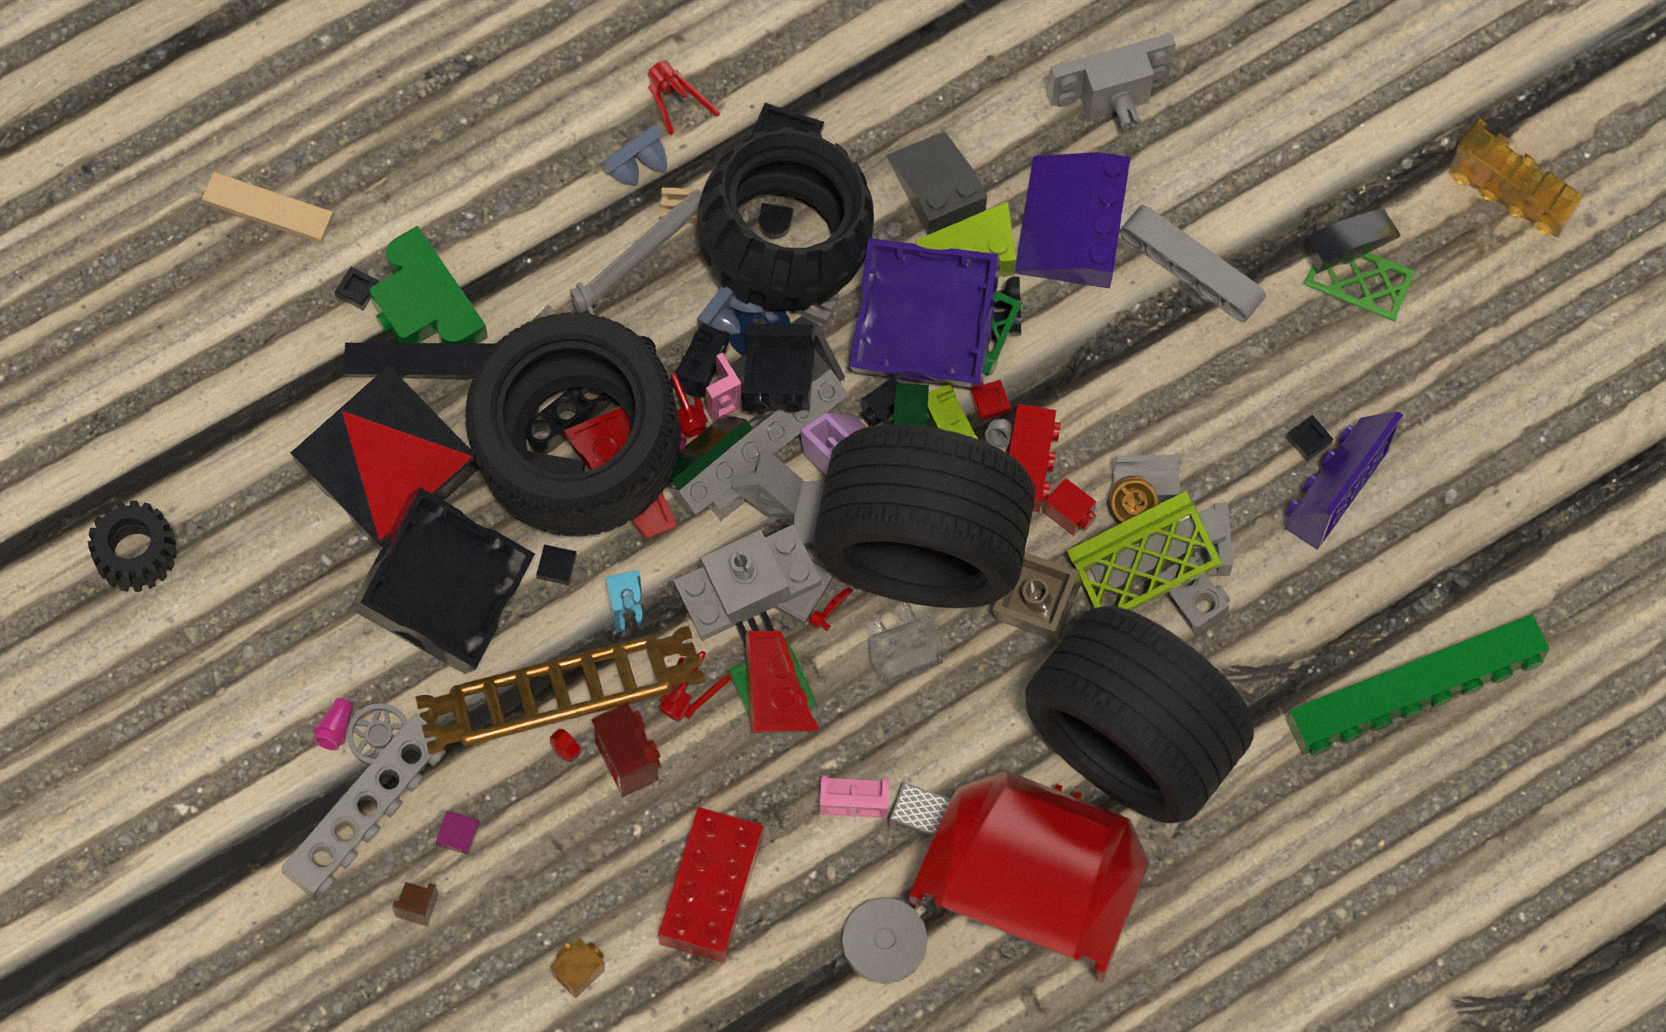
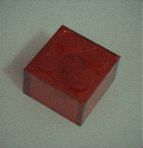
(625, 750)

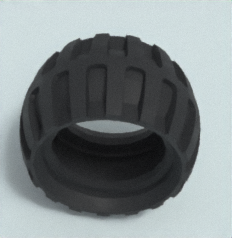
(794, 166)

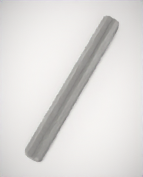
(645, 244)

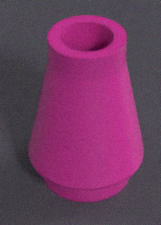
(333, 726)

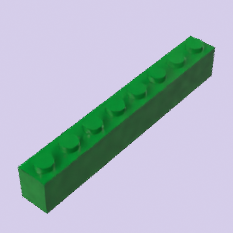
(1417, 685)

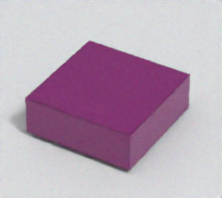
(457, 832)

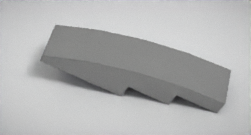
(1156, 544)

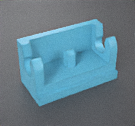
(623, 596)

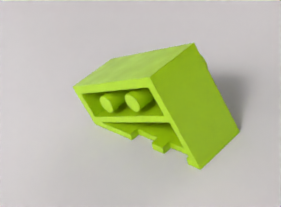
(983, 232)

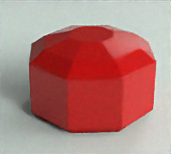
(564, 745)

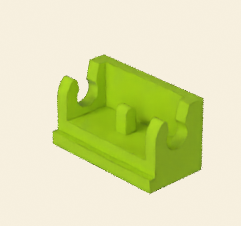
(946, 411)

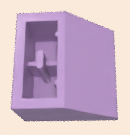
(824, 434)

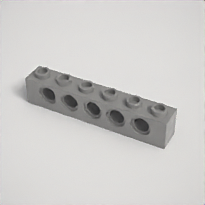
(769, 432)
(300, 865)

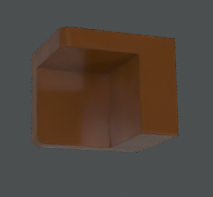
(416, 903)

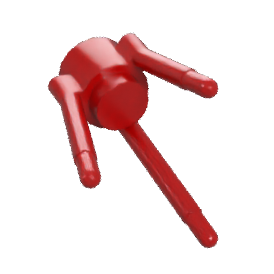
(667, 79)
(692, 420)
(677, 704)

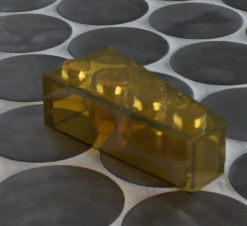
(1513, 180)

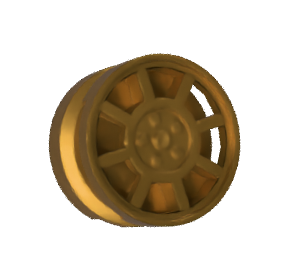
(1132, 497)

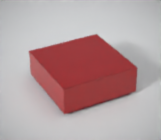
(990, 400)

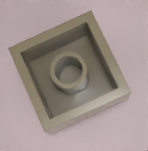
(1040, 598)

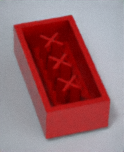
(711, 885)

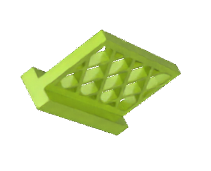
(1140, 530)

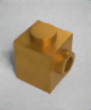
(577, 966)

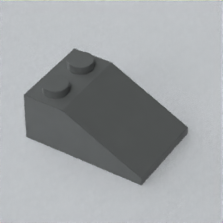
(938, 182)

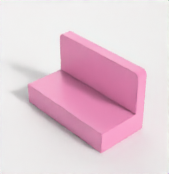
(724, 395)

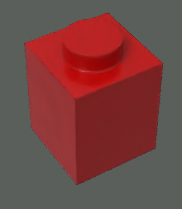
(1070, 507)

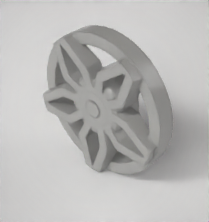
(377, 733)

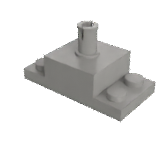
(1113, 79)
(747, 580)

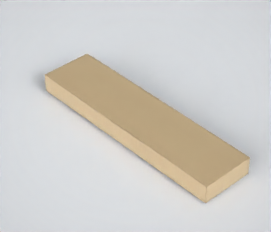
(267, 207)

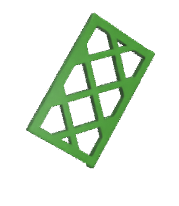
(1367, 303)

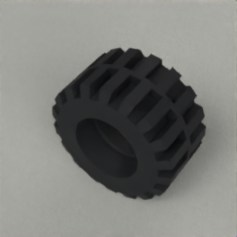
(125, 522)

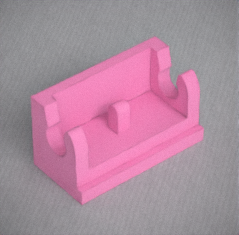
(854, 797)

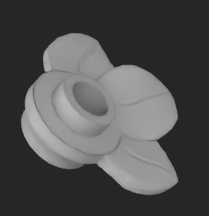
(583, 298)

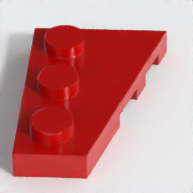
(774, 691)

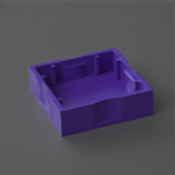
(925, 313)

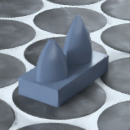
(648, 150)
(719, 311)

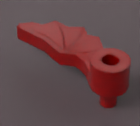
(818, 619)

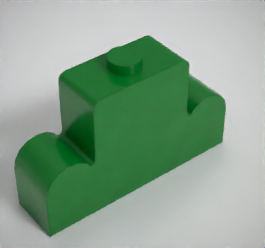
(423, 296)

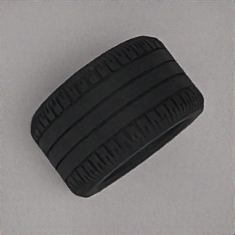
(559, 356)
(924, 516)
(1139, 713)

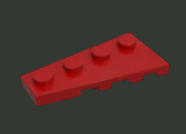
(600, 441)

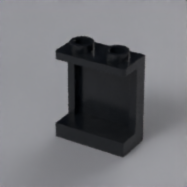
(779, 367)

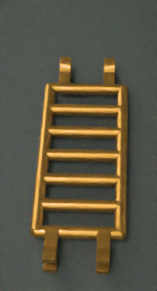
(656, 649)

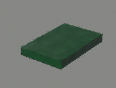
(707, 448)

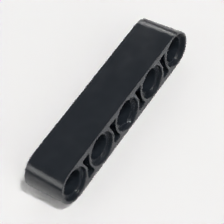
(573, 401)

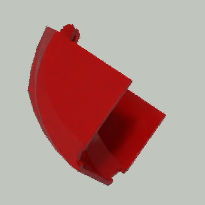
(1036, 866)

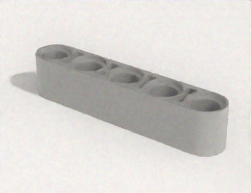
(1193, 263)

